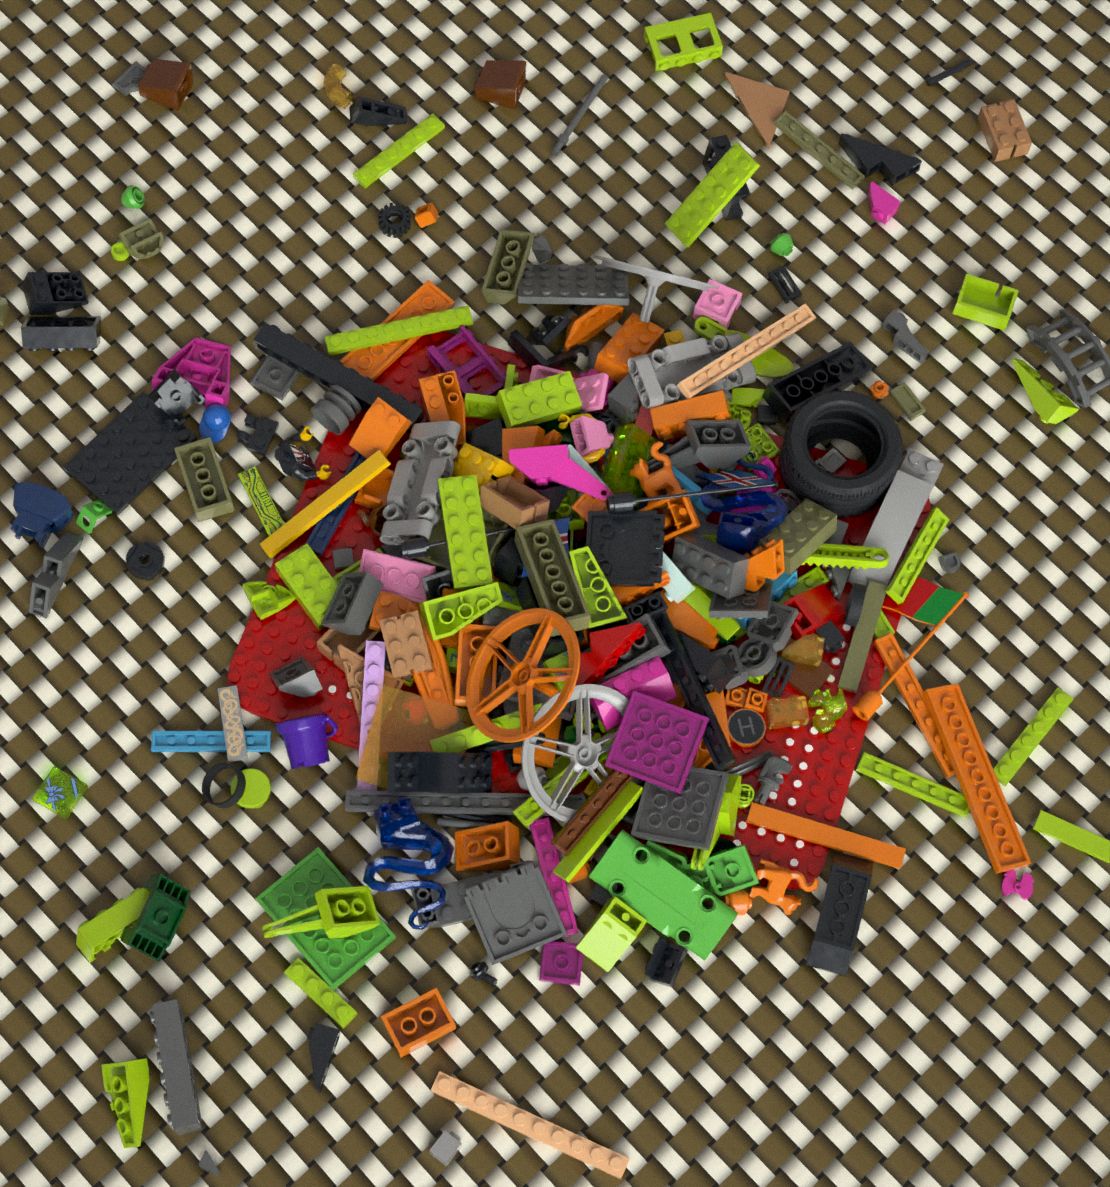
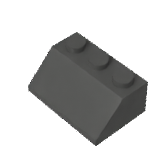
(352, 603)

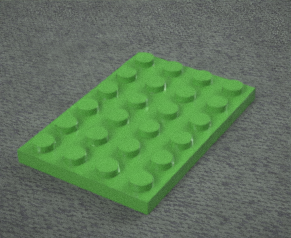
(331, 958)

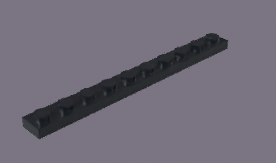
(694, 695)

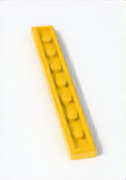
(324, 504)

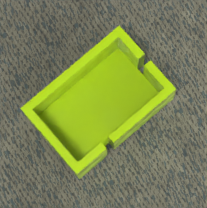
(980, 304)

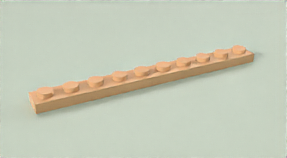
(746, 351)
(530, 1125)

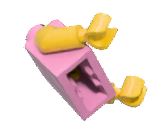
(588, 434)

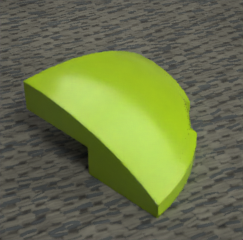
(266, 598)

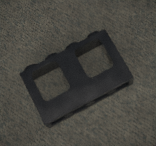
(719, 146)

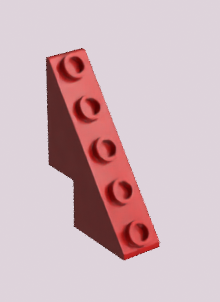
(606, 648)

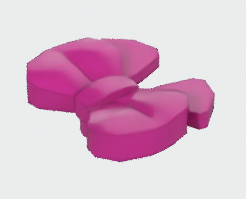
(1023, 888)

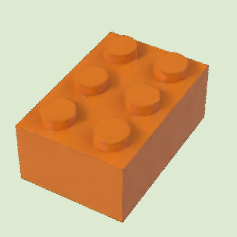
(418, 1022)

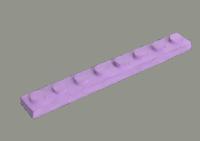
(371, 692)

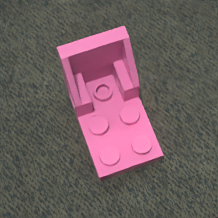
(589, 388)

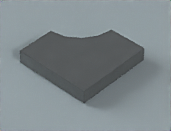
(129, 79)

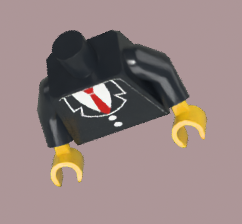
(296, 460)

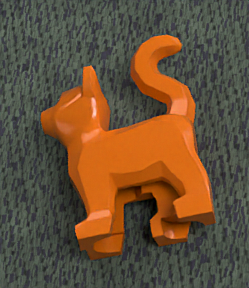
(658, 480)
(778, 881)

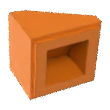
(426, 215)

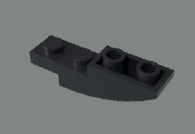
(652, 604)

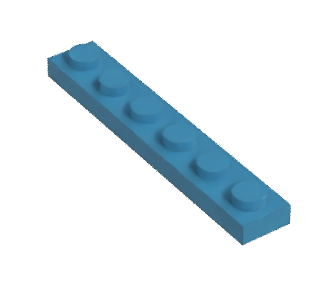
(206, 741)

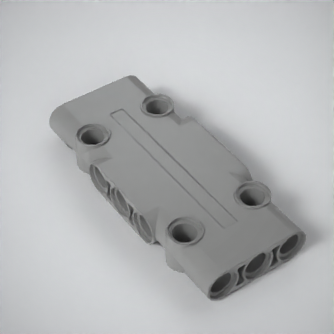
(662, 370)
(414, 486)

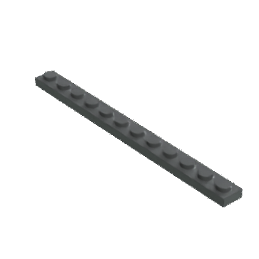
(449, 802)

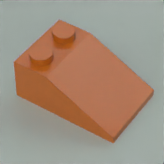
(379, 429)
(487, 847)

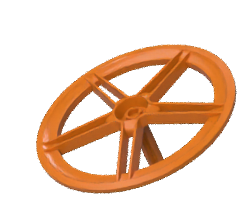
(523, 675)

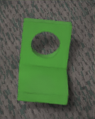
(93, 511)

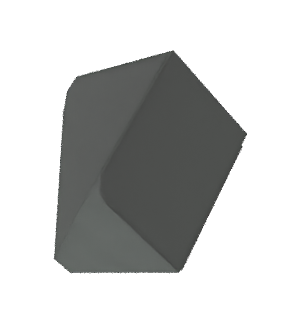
(541, 249)

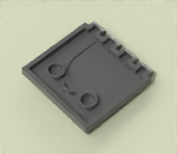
(514, 912)

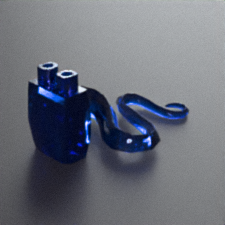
(745, 529)
(401, 828)

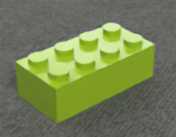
(539, 401)
(308, 582)

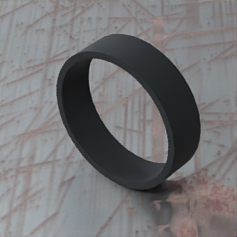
(855, 604)
(206, 784)

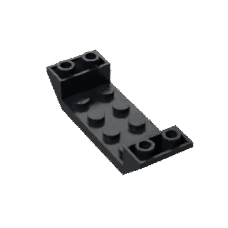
(840, 913)

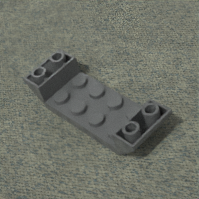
(455, 907)

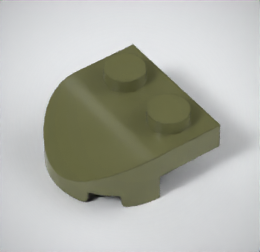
(142, 240)

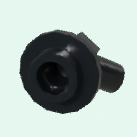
(478, 972)

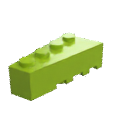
(596, 590)
(110, 924)

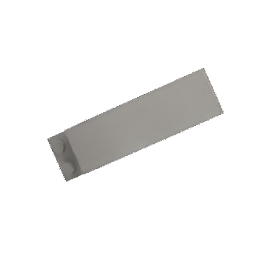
(899, 515)

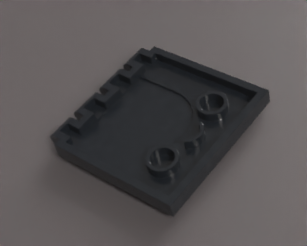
(627, 546)

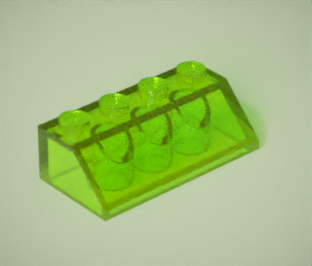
(627, 448)

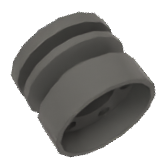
(336, 409)

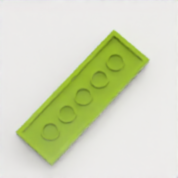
(712, 194)
(465, 532)

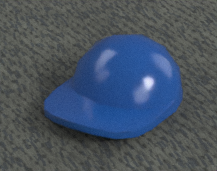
(215, 422)

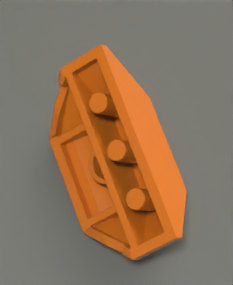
(590, 323)

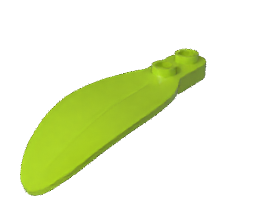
(768, 364)

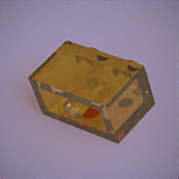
(786, 712)

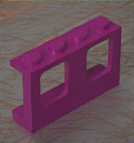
(472, 367)

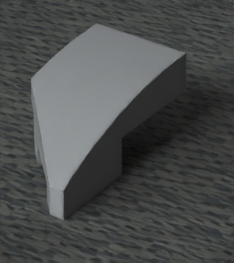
(831, 461)

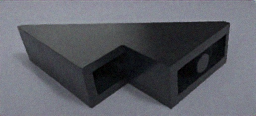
(871, 158)

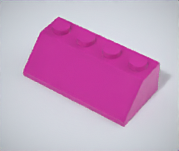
(648, 678)

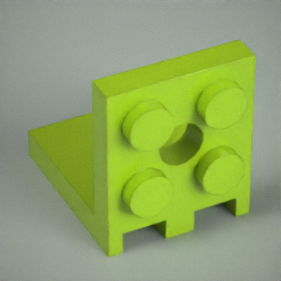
(487, 406)

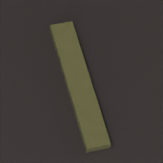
(819, 150)
(862, 637)

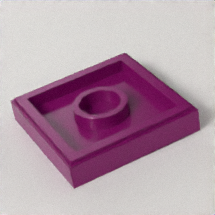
(561, 963)

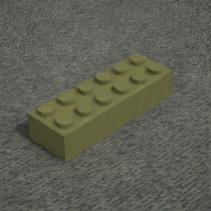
(552, 573)

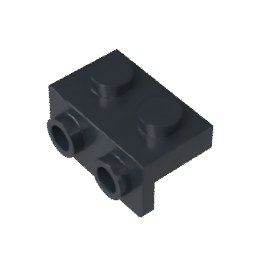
(665, 962)

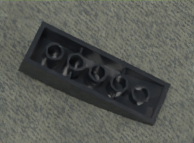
(828, 373)

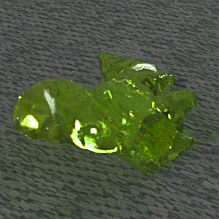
(832, 709)

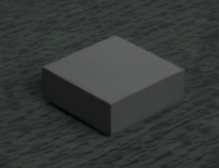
(343, 558)

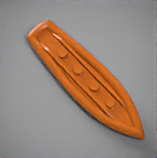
(435, 683)

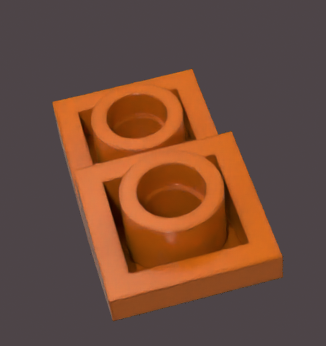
(744, 698)

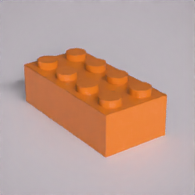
(630, 340)
(671, 418)
(469, 641)

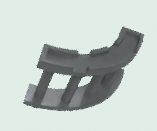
(1040, 338)

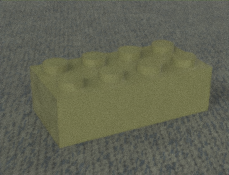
(204, 479)
(803, 533)

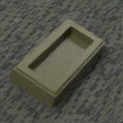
(907, 401)

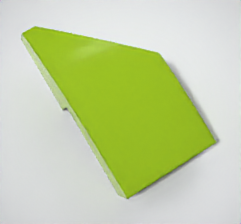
(747, 397)

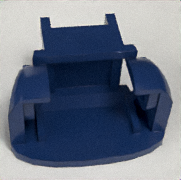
(37, 510)

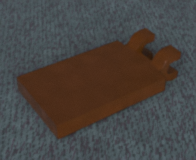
(805, 677)

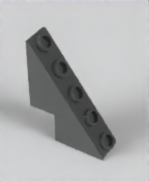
(55, 569)
(838, 575)

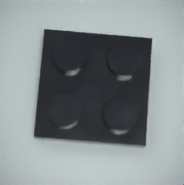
(547, 330)

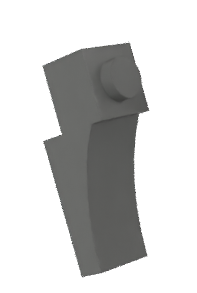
(897, 326)

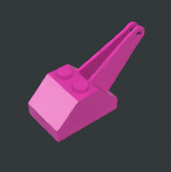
(554, 464)

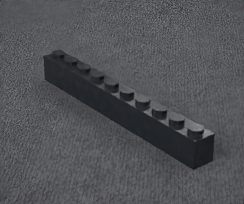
(330, 372)

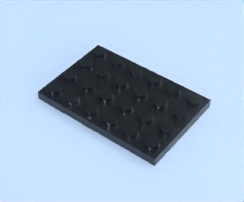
(129, 454)

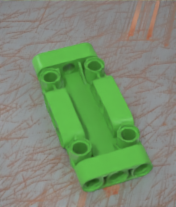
(663, 895)

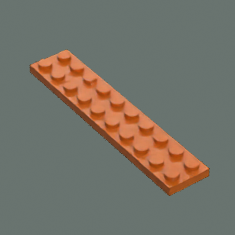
(977, 778)

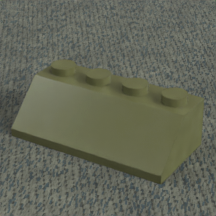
(507, 266)

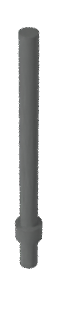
(564, 138)

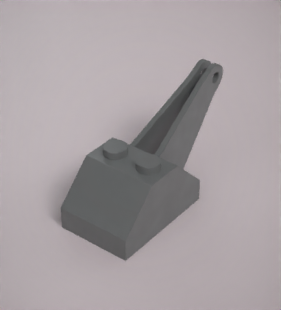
(707, 441)

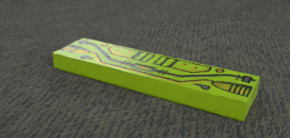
(261, 500)

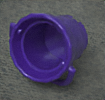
(306, 739)

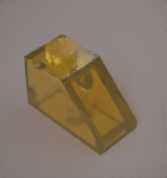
(805, 650)

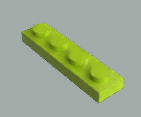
(320, 993)

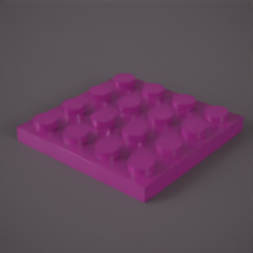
(657, 742)

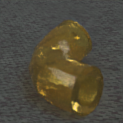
(333, 88)

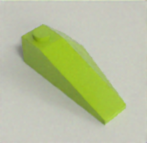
(1046, 402)
(700, 602)
(453, 612)
(128, 1090)

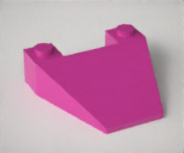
(204, 366)

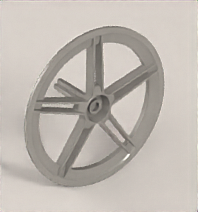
(654, 280)
(582, 753)

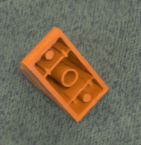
(679, 516)

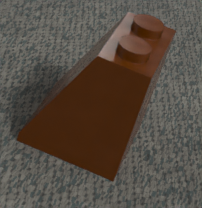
(166, 82)
(501, 82)

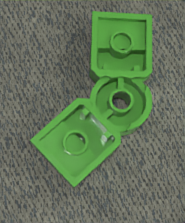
(723, 870)

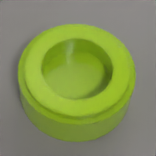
(119, 252)

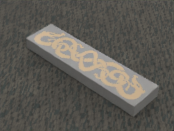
(232, 723)

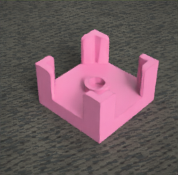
(718, 303)

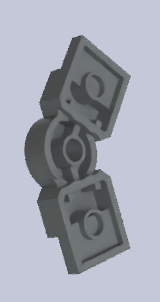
(764, 640)

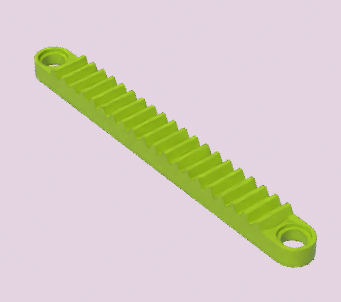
(842, 555)

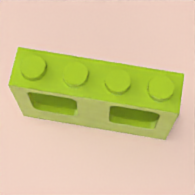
(681, 30)

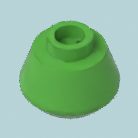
(133, 197)
(782, 245)

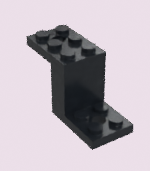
(439, 772)

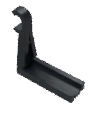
(533, 357)

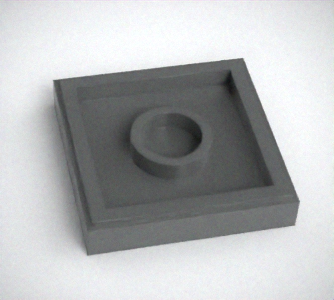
(274, 378)

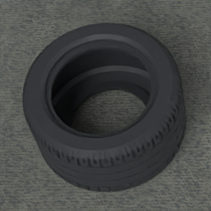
(848, 418)

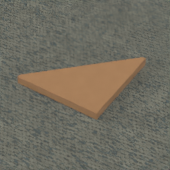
(760, 102)
(353, 668)

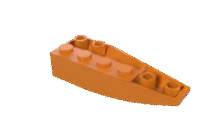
(444, 402)

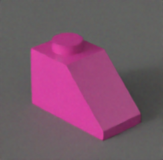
(881, 203)

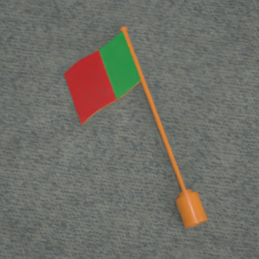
(924, 604)

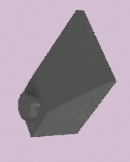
(297, 678)

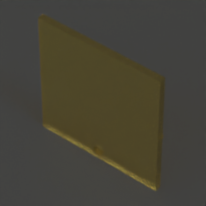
(405, 724)

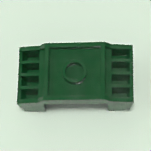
(159, 917)

